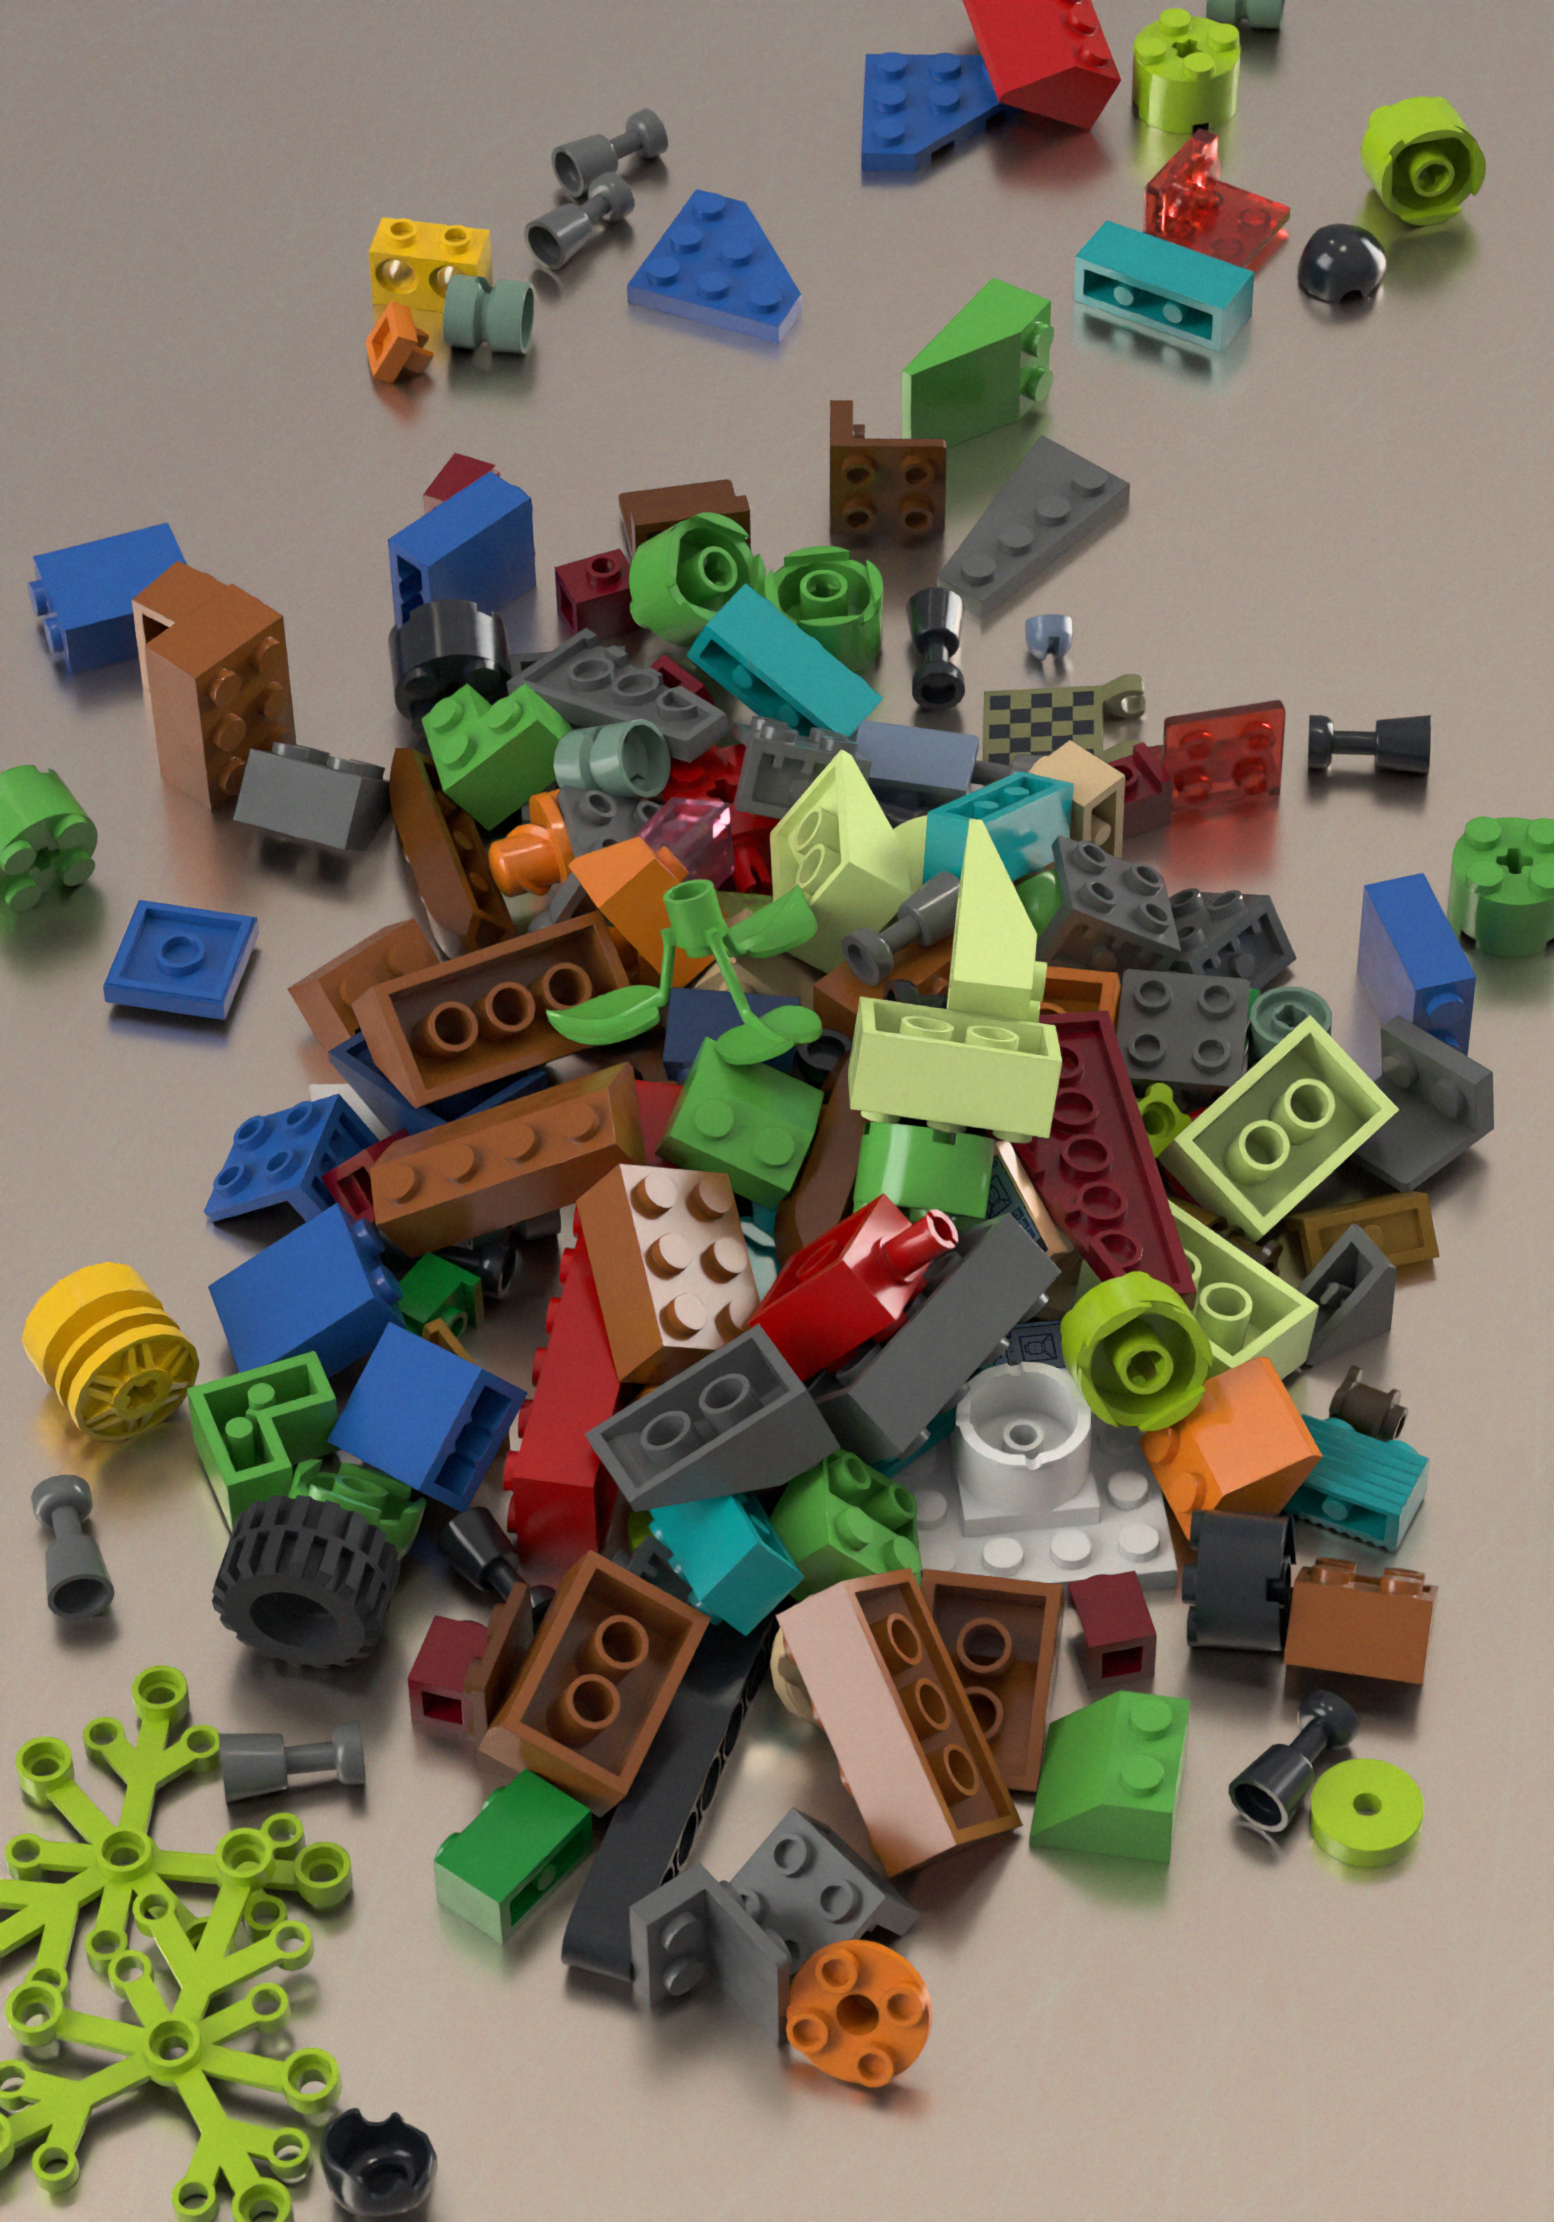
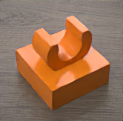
(397, 344)

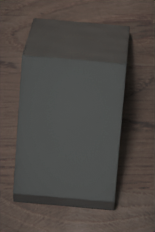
(1353, 1295)

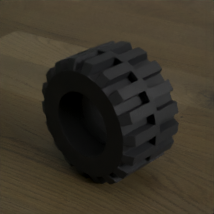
(306, 1581)

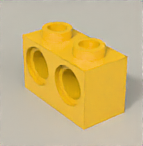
(416, 260)

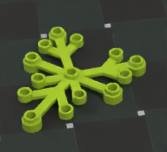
(55, 1906)
(224, 2143)

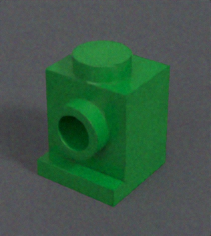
(441, 1291)

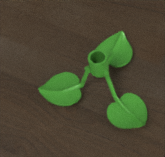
(701, 931)

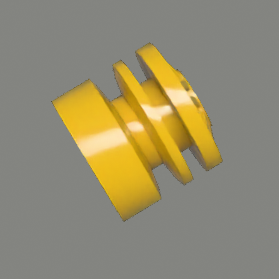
(110, 1351)

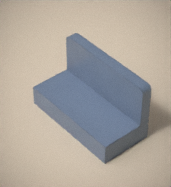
(917, 764)

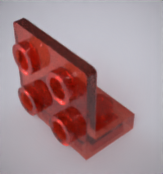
(1207, 215)
(1223, 754)

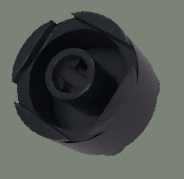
(442, 652)
(1239, 1580)

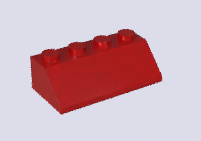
(1046, 56)

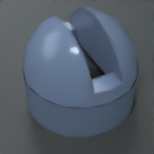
(1049, 633)

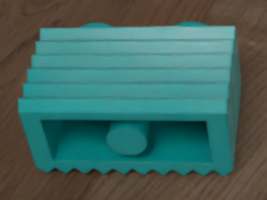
(1361, 1484)

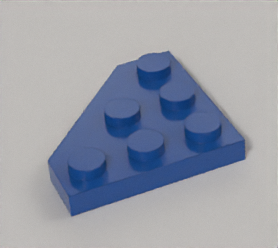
(921, 105)
(718, 271)

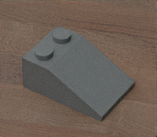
(715, 1429)

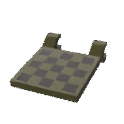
(1049, 717)

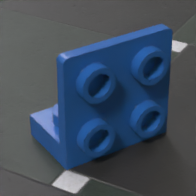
(285, 1156)

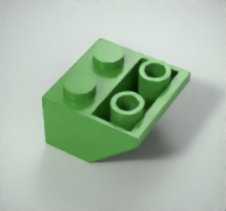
(846, 1524)

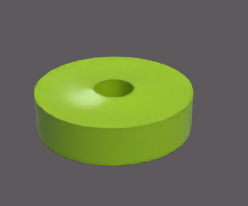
(1362, 1838)

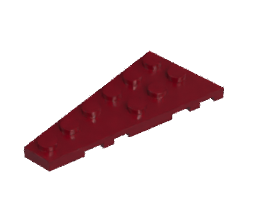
(1099, 1164)

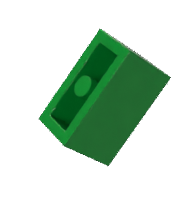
(513, 1855)

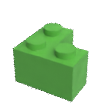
(494, 754)
(259, 1426)

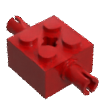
(716, 779)
(851, 1285)

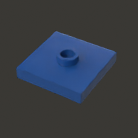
(181, 959)

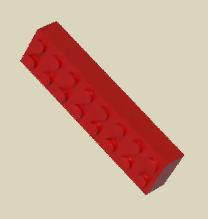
(558, 1482)

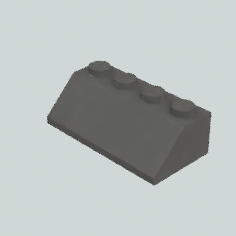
(951, 1328)

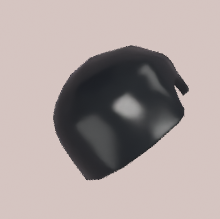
(1341, 261)
(377, 2165)

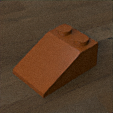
(1006, 1656)

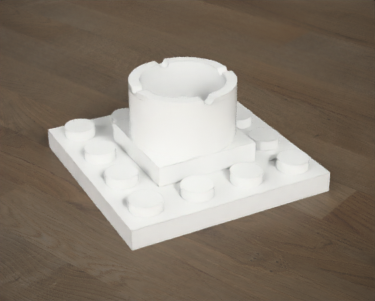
(1039, 1487)

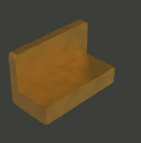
(1395, 1222)

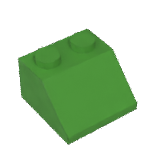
(742, 1124)
(1114, 1777)

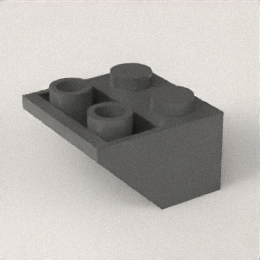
(314, 796)

